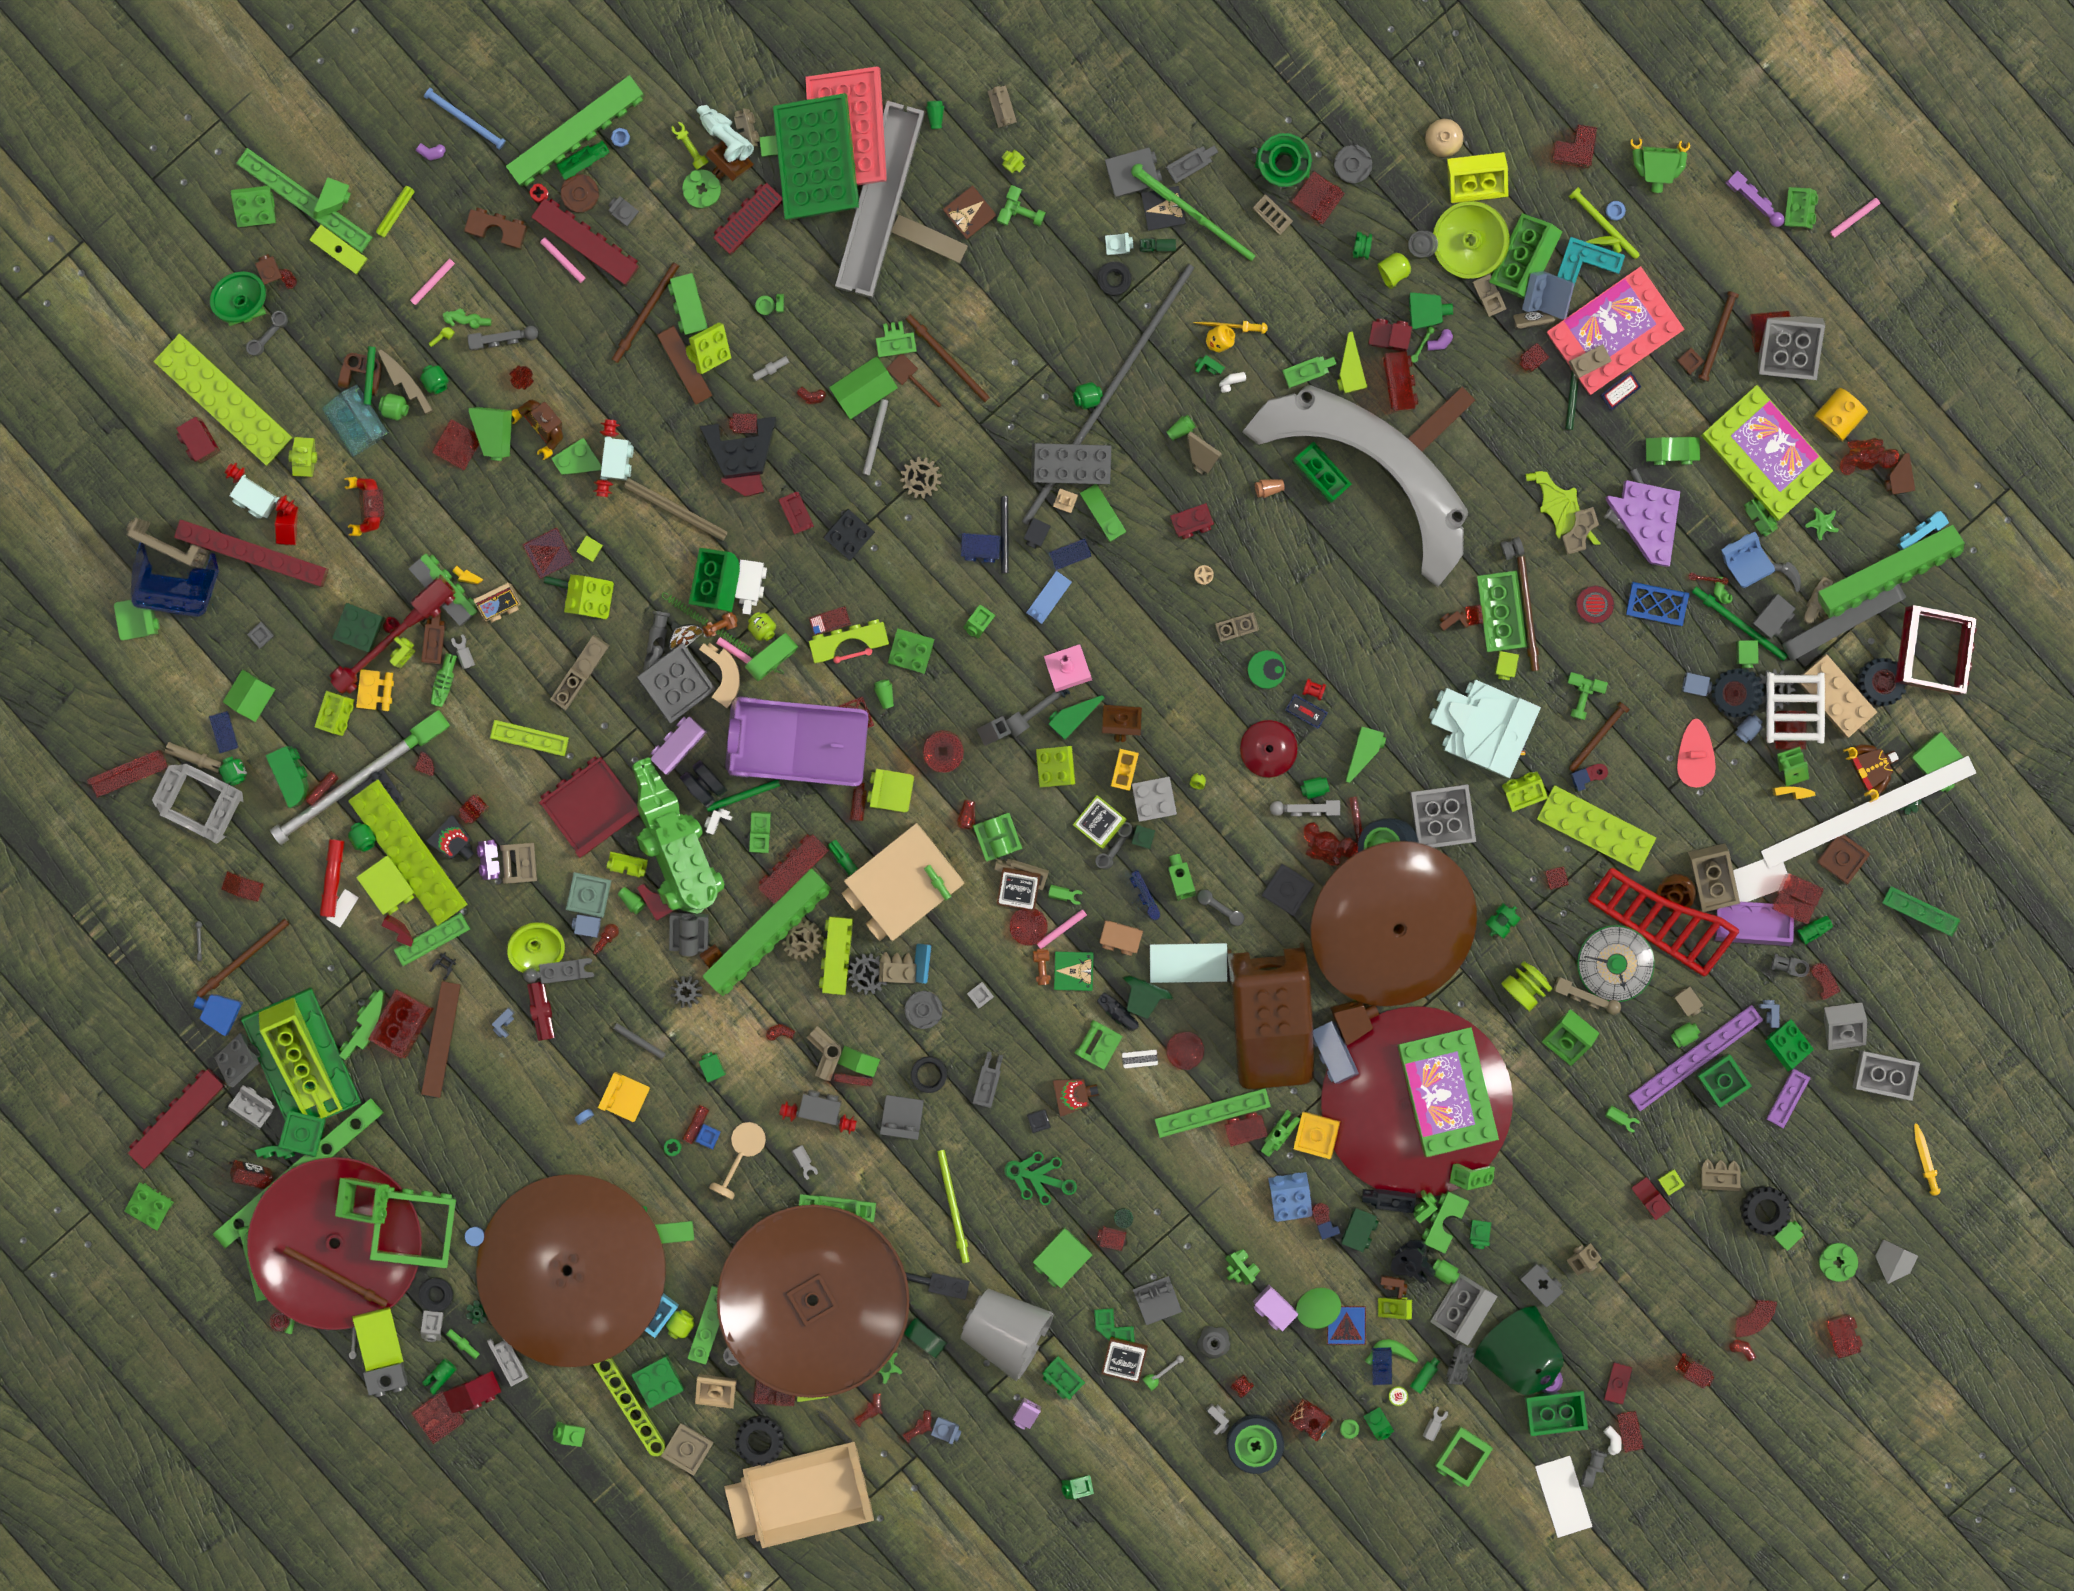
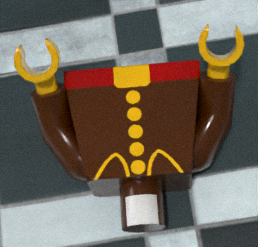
(544, 422)
(1872, 768)

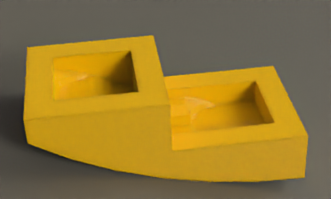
(1798, 793)

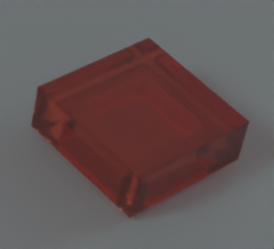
(1556, 877)

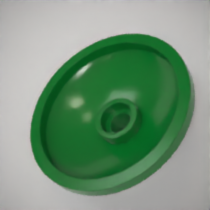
(233, 291)

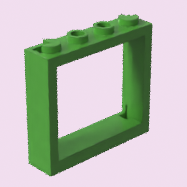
(425, 1196)

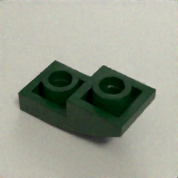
(925, 1338)

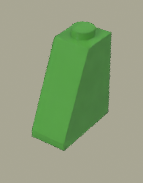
(492, 431)

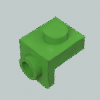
(568, 1434)

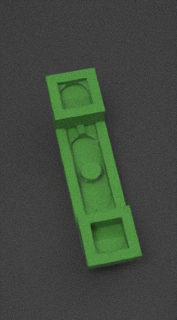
(861, 1208)

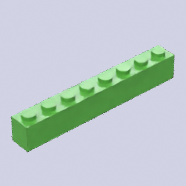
(575, 131)
(1891, 571)
(767, 932)

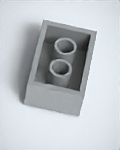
(1886, 1075)

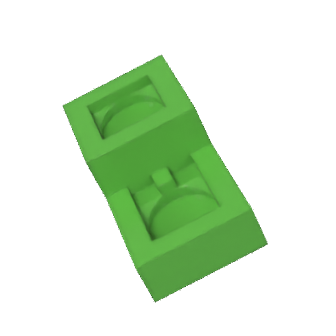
(760, 831)

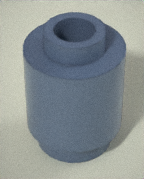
(1749, 728)

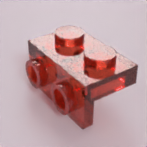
(1245, 1129)

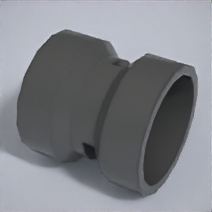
(1508, 550)

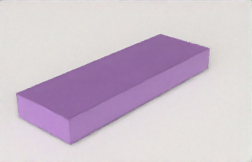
(1788, 1098)

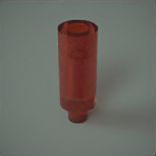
(858, 803)

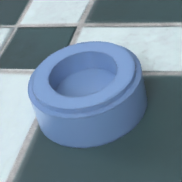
(1615, 210)
(584, 1116)
(474, 1236)

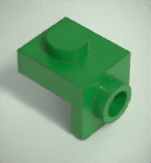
(1379, 1424)

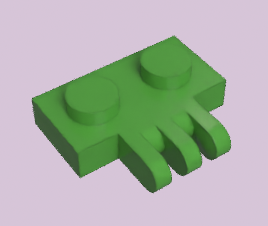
(895, 341)

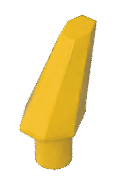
(466, 576)

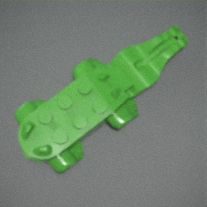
(675, 843)

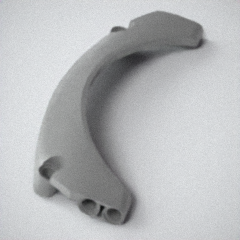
(1344, 421)

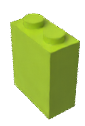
(386, 885)

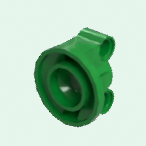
(1287, 145)

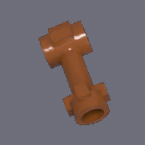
(729, 621)
(1041, 956)

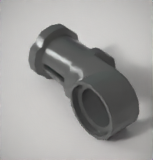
(1790, 965)
(1596, 1465)

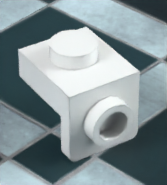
(712, 822)

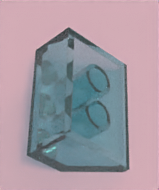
(354, 421)

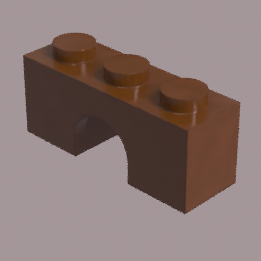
(480, 222)

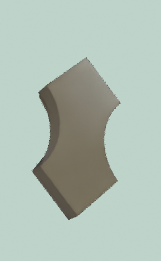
(1584, 522)

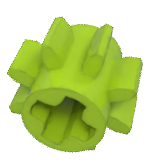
(1013, 161)

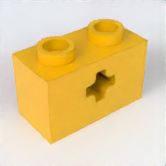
(1124, 769)

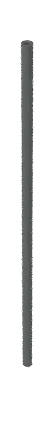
(1116, 381)

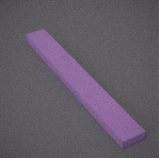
(1695, 1058)

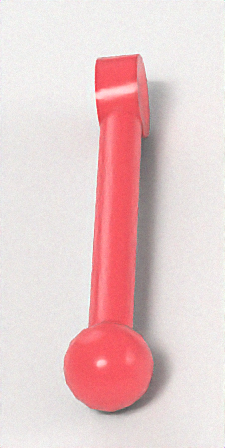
(837, 659)

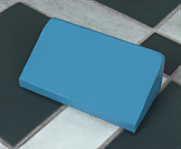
(922, 961)

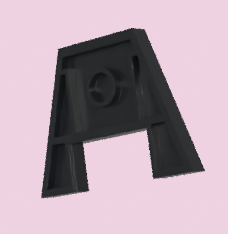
(742, 455)

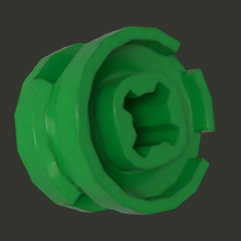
(1362, 245)

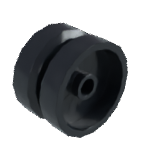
(700, 786)

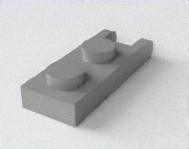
(508, 1362)

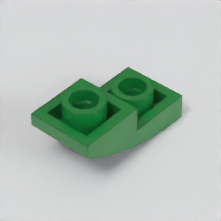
(268, 1152)

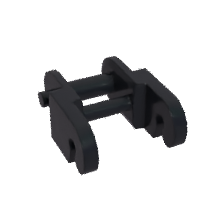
(449, 969)

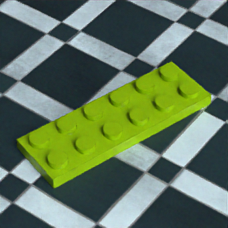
(1596, 828)

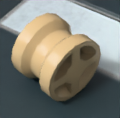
(1203, 575)

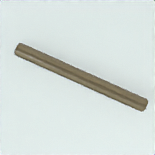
(675, 509)

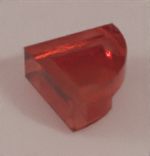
(425, 764)

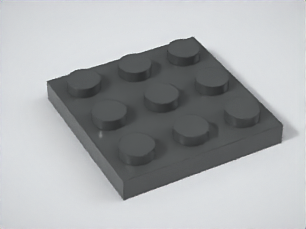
(675, 683)

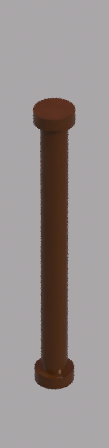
(1718, 336)

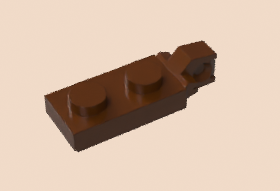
(433, 640)

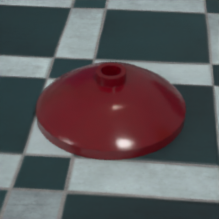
(1254, 748)

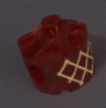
(1310, 1418)

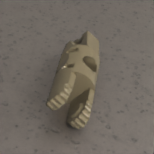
(1813, 605)

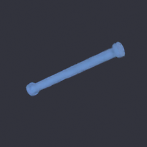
(464, 118)

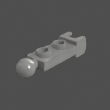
(1331, 807)

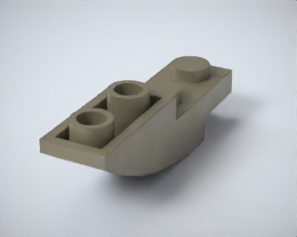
(580, 672)

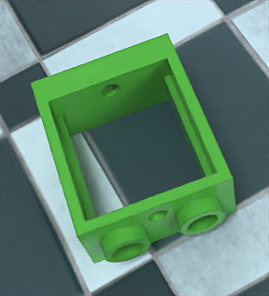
(346, 1199)
(1444, 1470)

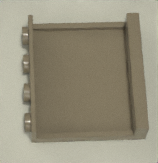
(195, 557)

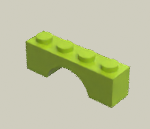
(824, 647)

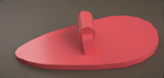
(1696, 756)

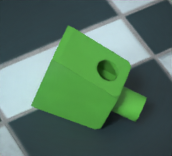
(1182, 885)

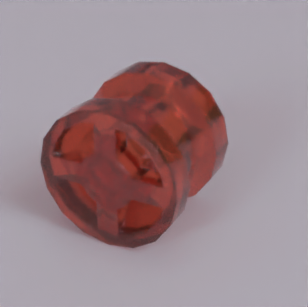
(1242, 1386)

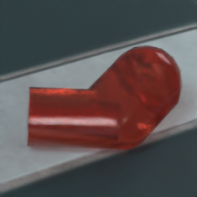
(288, 278)
(813, 397)
(778, 1030)
(1744, 1347)

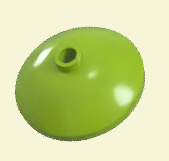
(546, 950)

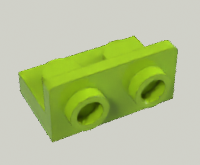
(402, 655)
(334, 713)
(1524, 791)

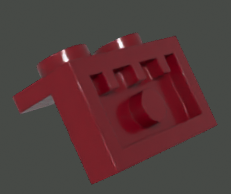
(1191, 521)

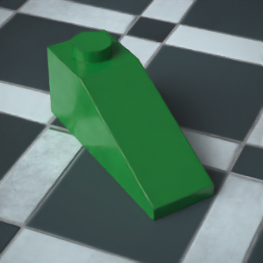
(1070, 718)

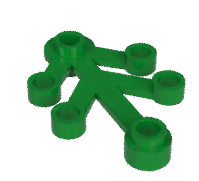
(1037, 1176)

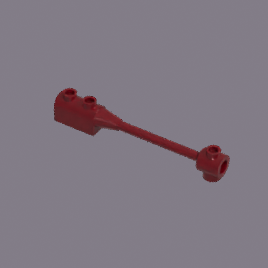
(425, 604)

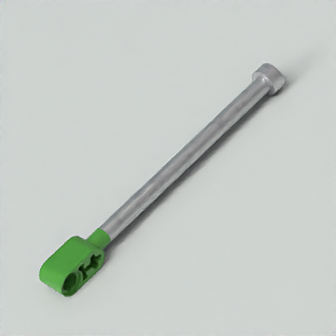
(419, 735)

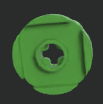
(692, 194)
(1846, 1254)

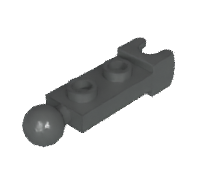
(477, 340)
(559, 972)

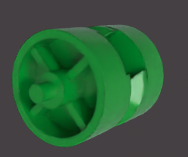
(1503, 920)

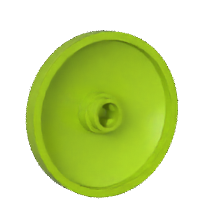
(1471, 239)

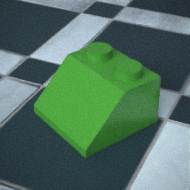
(1570, 1037)

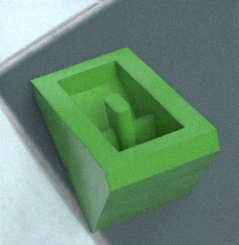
(858, 1061)

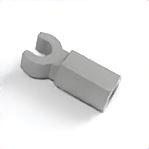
(463, 653)
(803, 1160)
(1434, 1425)

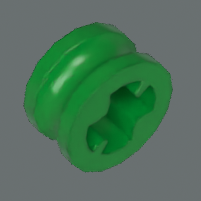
(670, 1141)

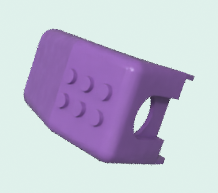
(796, 741)

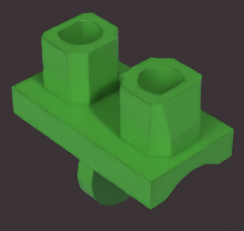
(1239, 1270)

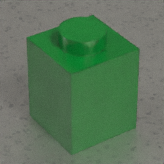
(712, 1066)

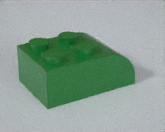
(715, 580)
(289, 775)
(1556, 1412)

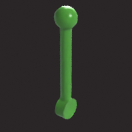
(1430, 330)

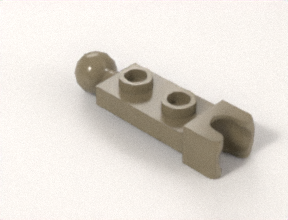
(1564, 987)

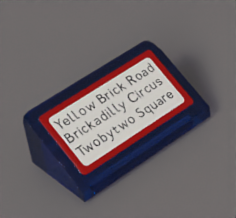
(1620, 391)

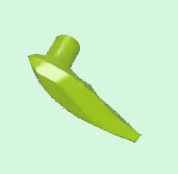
(1607, 240)

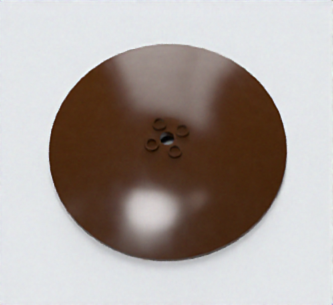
(613, 1278)
(824, 1345)

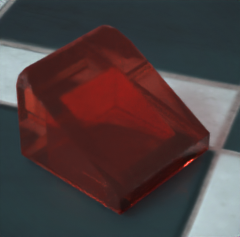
(1474, 614)

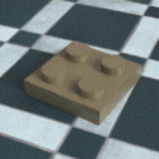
(687, 1449)

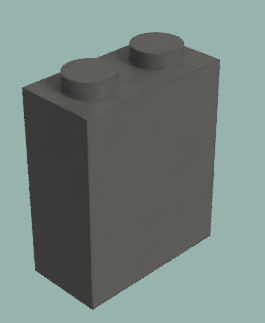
(1120, 172)

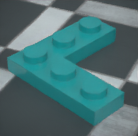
(1581, 251)

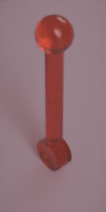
(1692, 576)

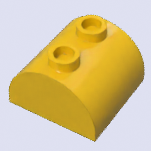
(1841, 413)

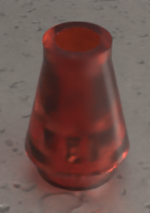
(967, 815)

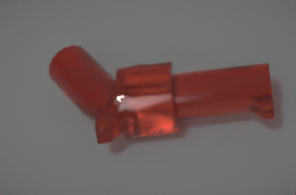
(871, 1410)
(921, 1427)

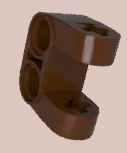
(347, 370)

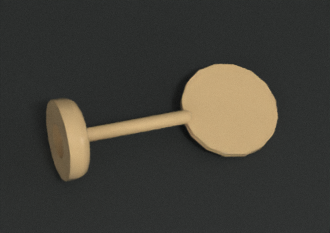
(748, 1141)

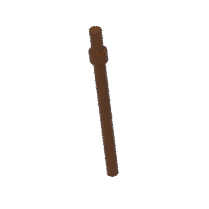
(922, 332)
(624, 344)
(1532, 651)
(215, 981)
(369, 1294)

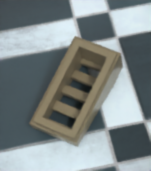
(1262, 201)

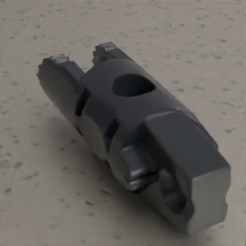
(1117, 1012)

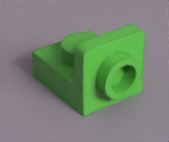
(978, 621)
(1425, 1209)

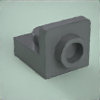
(622, 210)

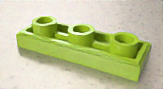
(329, 242)

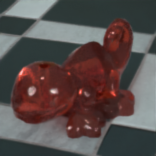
(1867, 454)
(1326, 845)

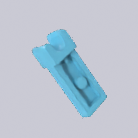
(1934, 523)

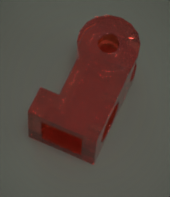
(1825, 979)

